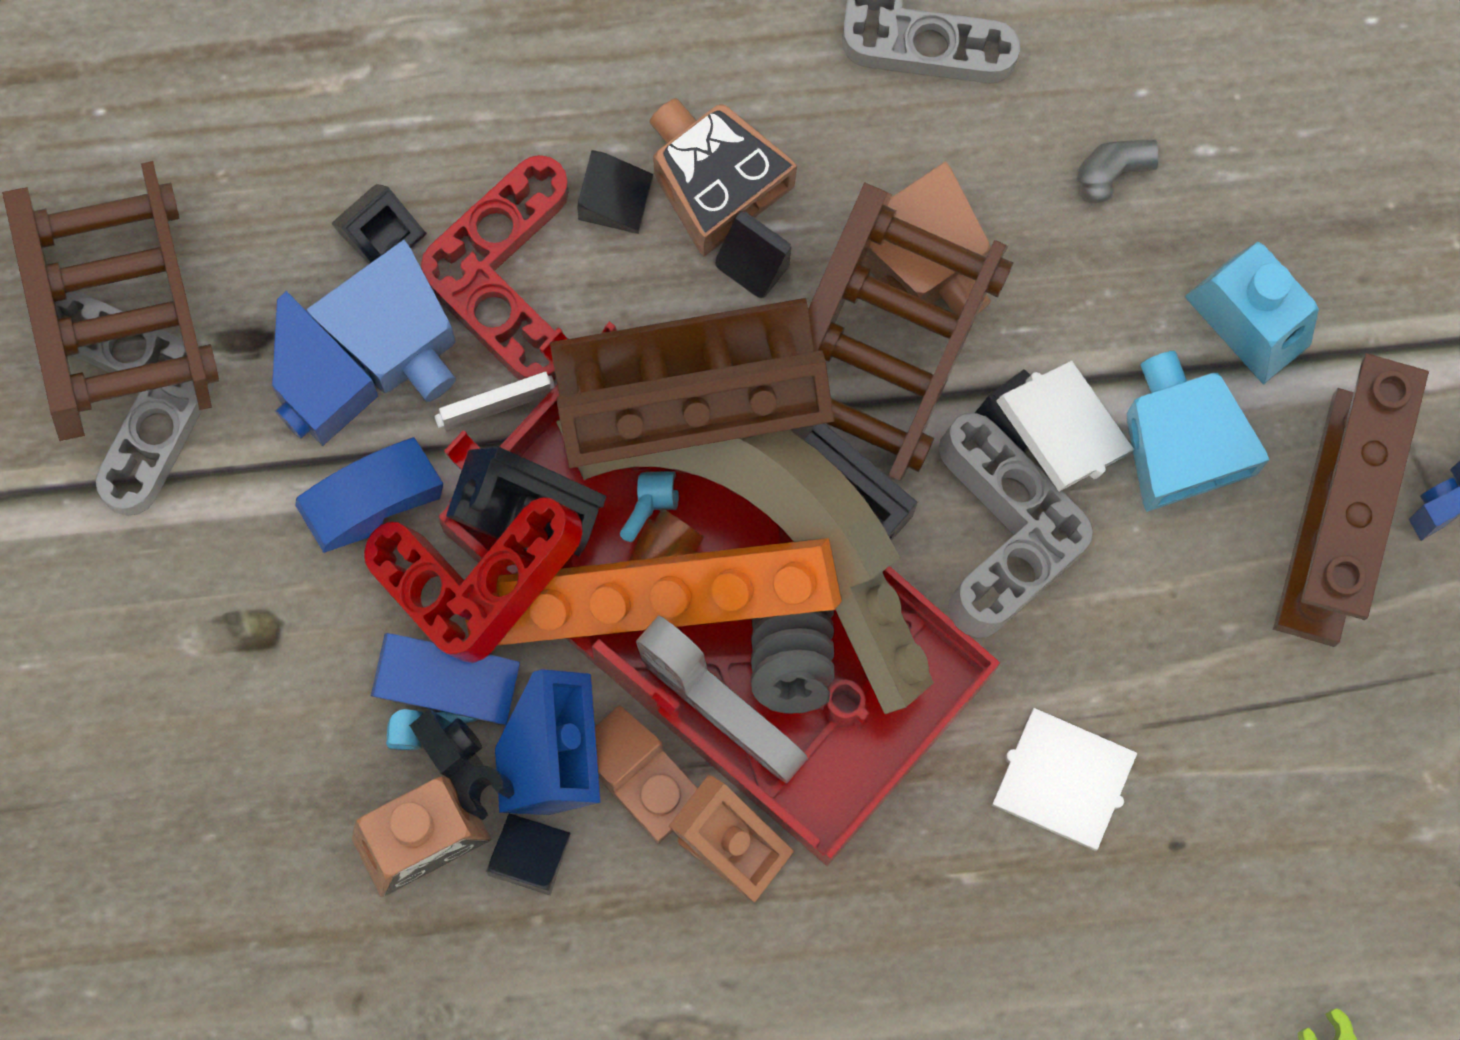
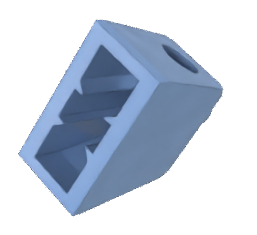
(391, 324)

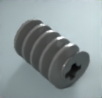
(792, 661)

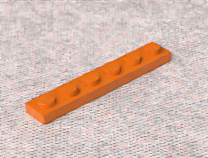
(681, 590)

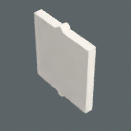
(494, 401)
(1065, 425)
(1064, 779)

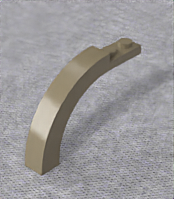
(812, 503)

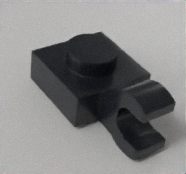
(454, 754)

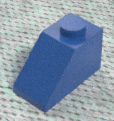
(314, 376)
(550, 746)

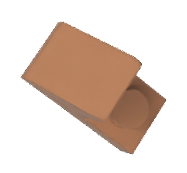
(640, 773)
(730, 838)

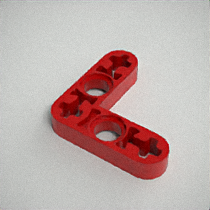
(480, 278)
(477, 595)

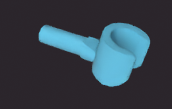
(654, 493)
(400, 734)

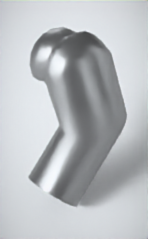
(1109, 162)

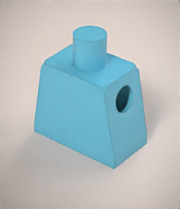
(1256, 308)
(1188, 435)

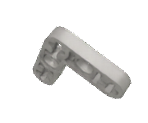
(900, 27)
(174, 401)
(1031, 537)
(684, 670)

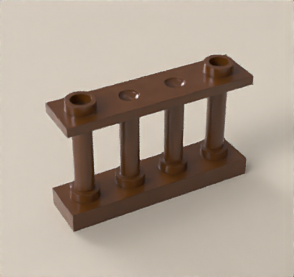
(849, 280)
(60, 338)
(690, 383)
(1351, 501)

